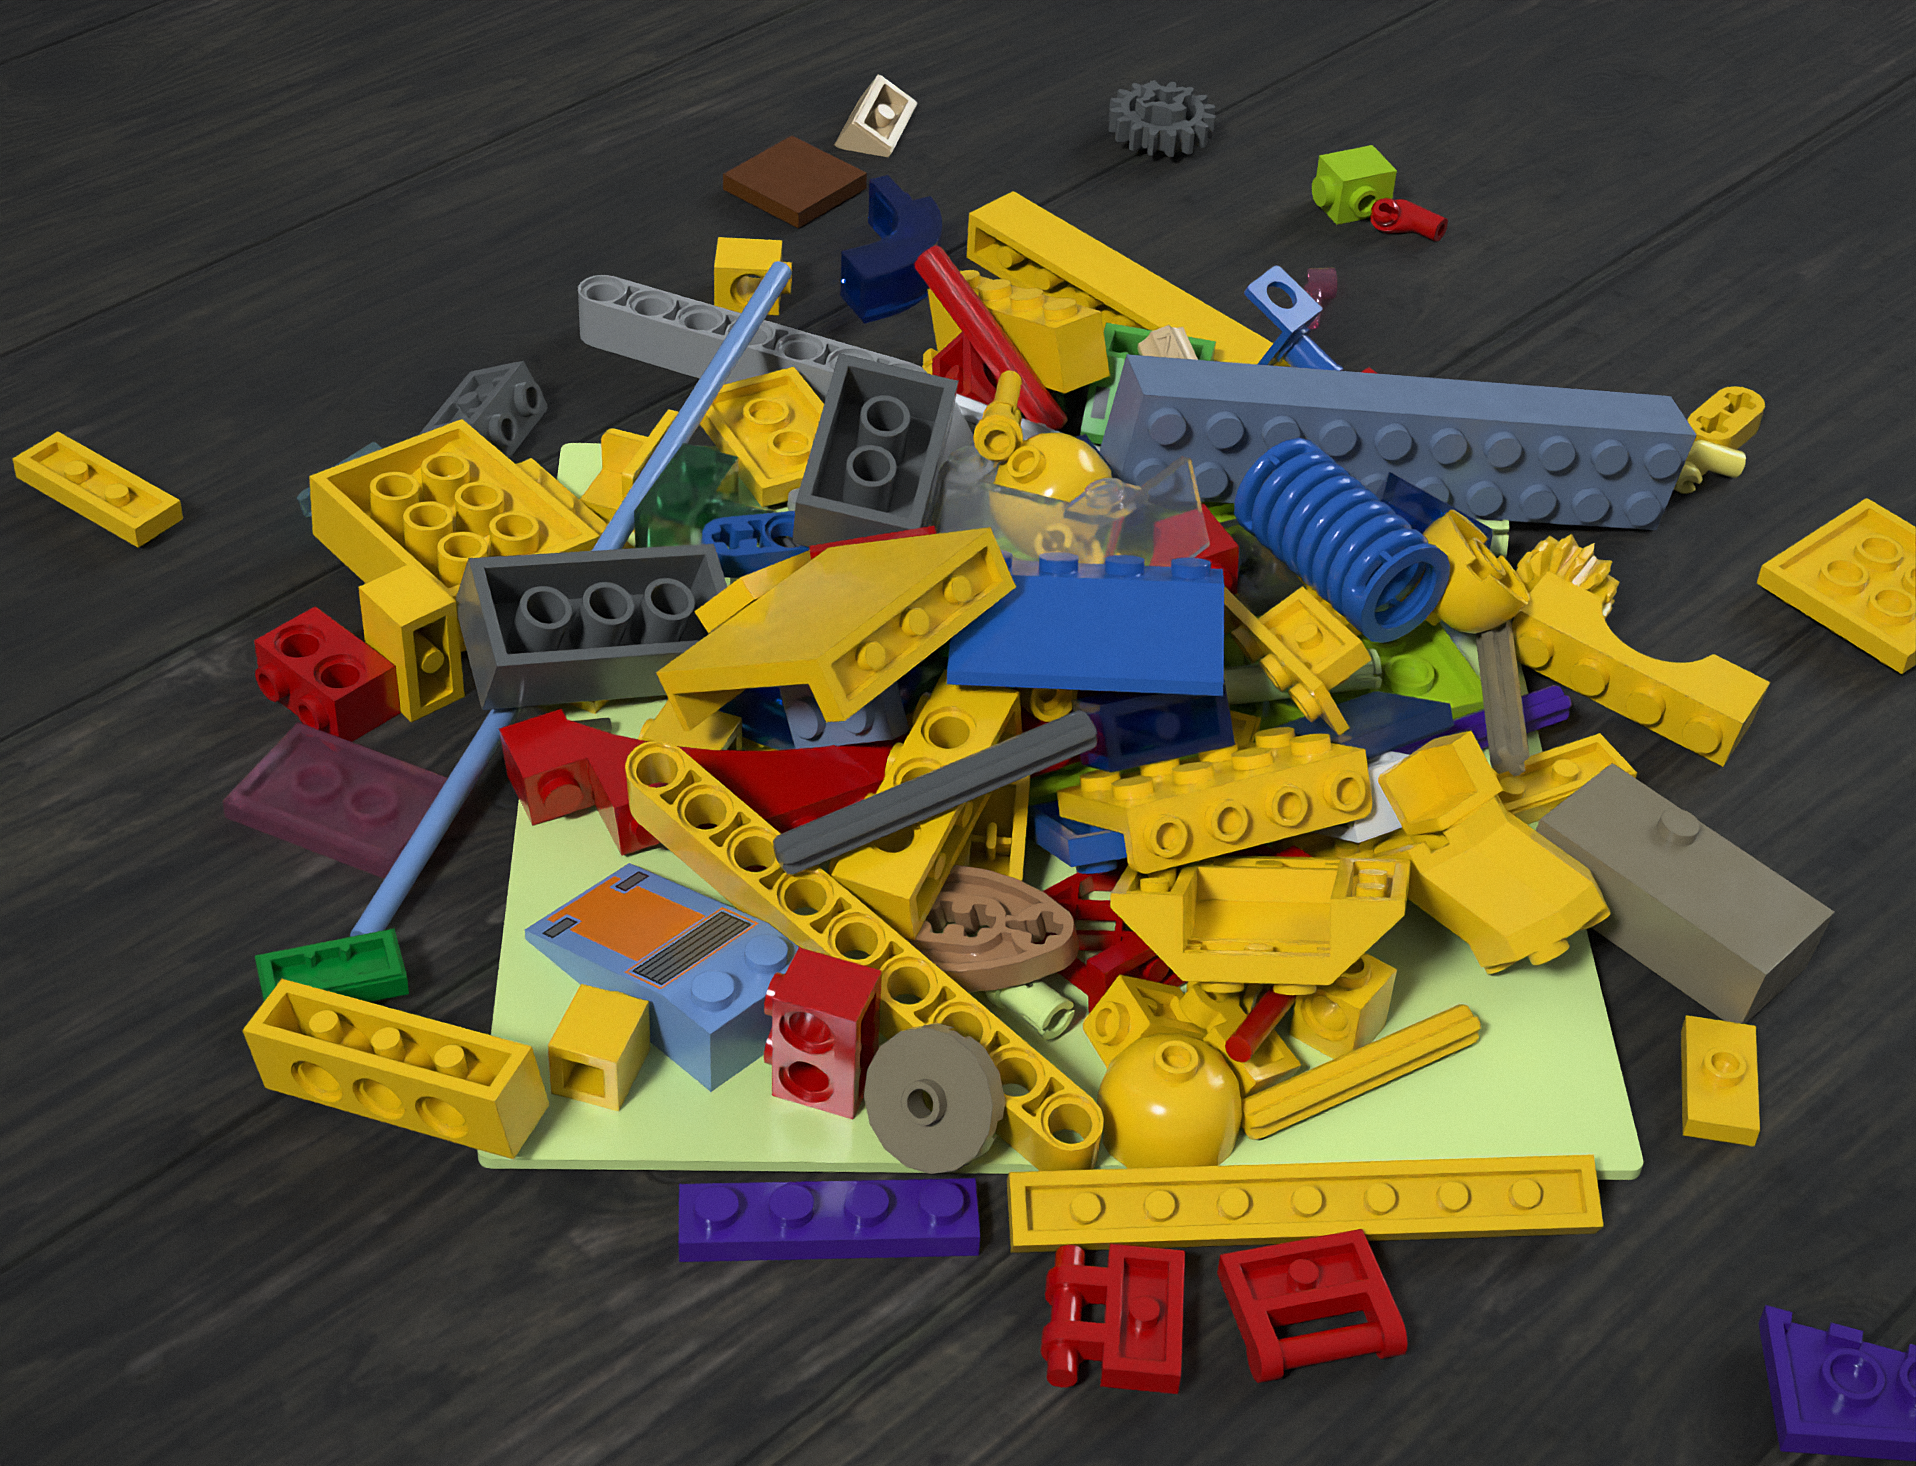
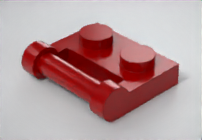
(1308, 1283)

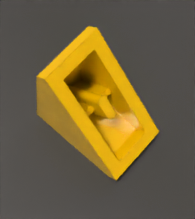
(1000, 832)

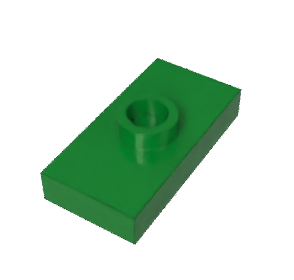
(354, 966)

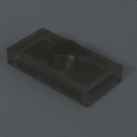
(1261, 576)

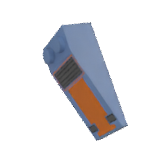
(681, 952)

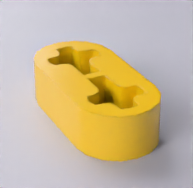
(1728, 417)

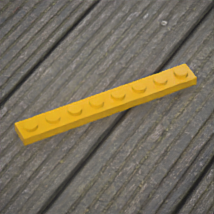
(1303, 1202)

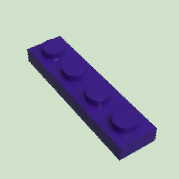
(828, 1220)

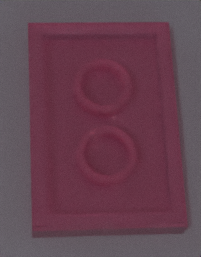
(335, 799)

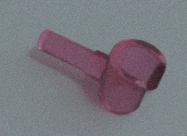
(1321, 285)

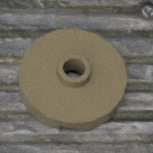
(963, 1091)

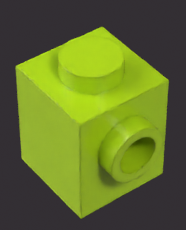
(1352, 182)

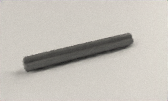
(934, 792)

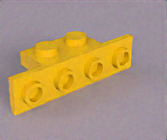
(1299, 649)

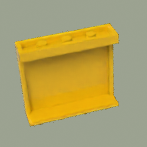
(844, 624)

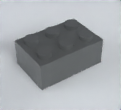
(874, 452)

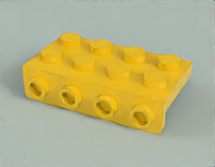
(1224, 798)

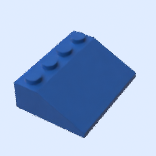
(1099, 628)

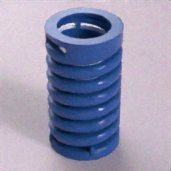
(1341, 540)

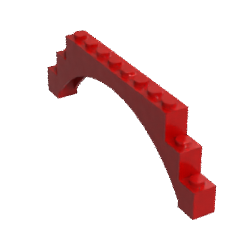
(571, 766)

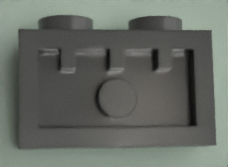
(497, 403)

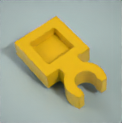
(1220, 1017)

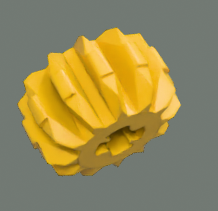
(1572, 564)

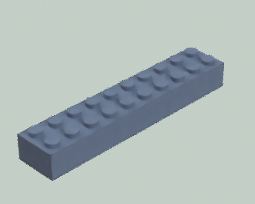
(1468, 443)

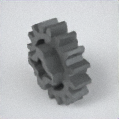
(1161, 118)

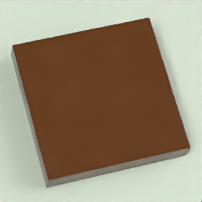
(794, 181)

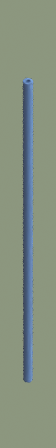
(487, 739)

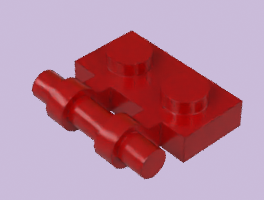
(1141, 1318)

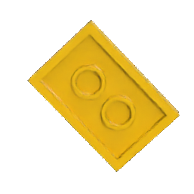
(769, 428)

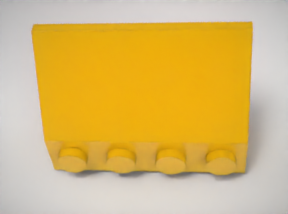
(437, 506)

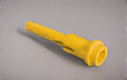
(1000, 428)

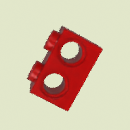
(327, 676)
(823, 1031)

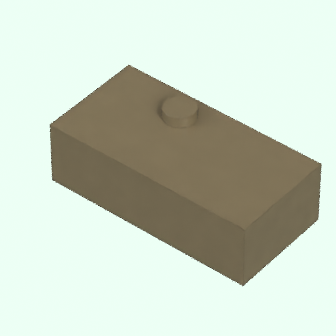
(1687, 896)

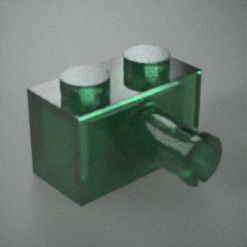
(687, 496)

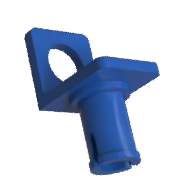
(1293, 343)

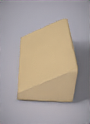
(877, 119)

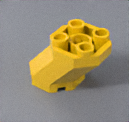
(1498, 886)

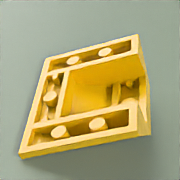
(1263, 917)

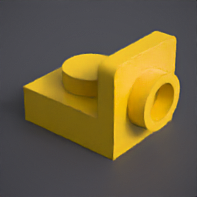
(1133, 1011)

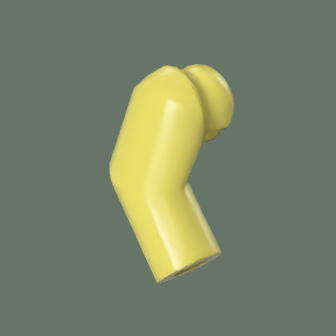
(1706, 457)

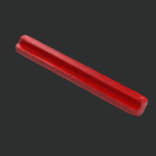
(987, 335)

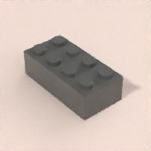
(582, 621)

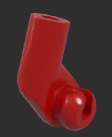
(1404, 217)

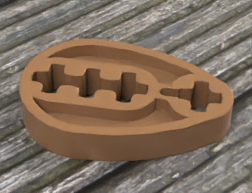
(1006, 950)

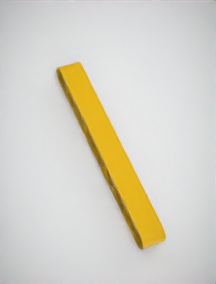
(849, 925)

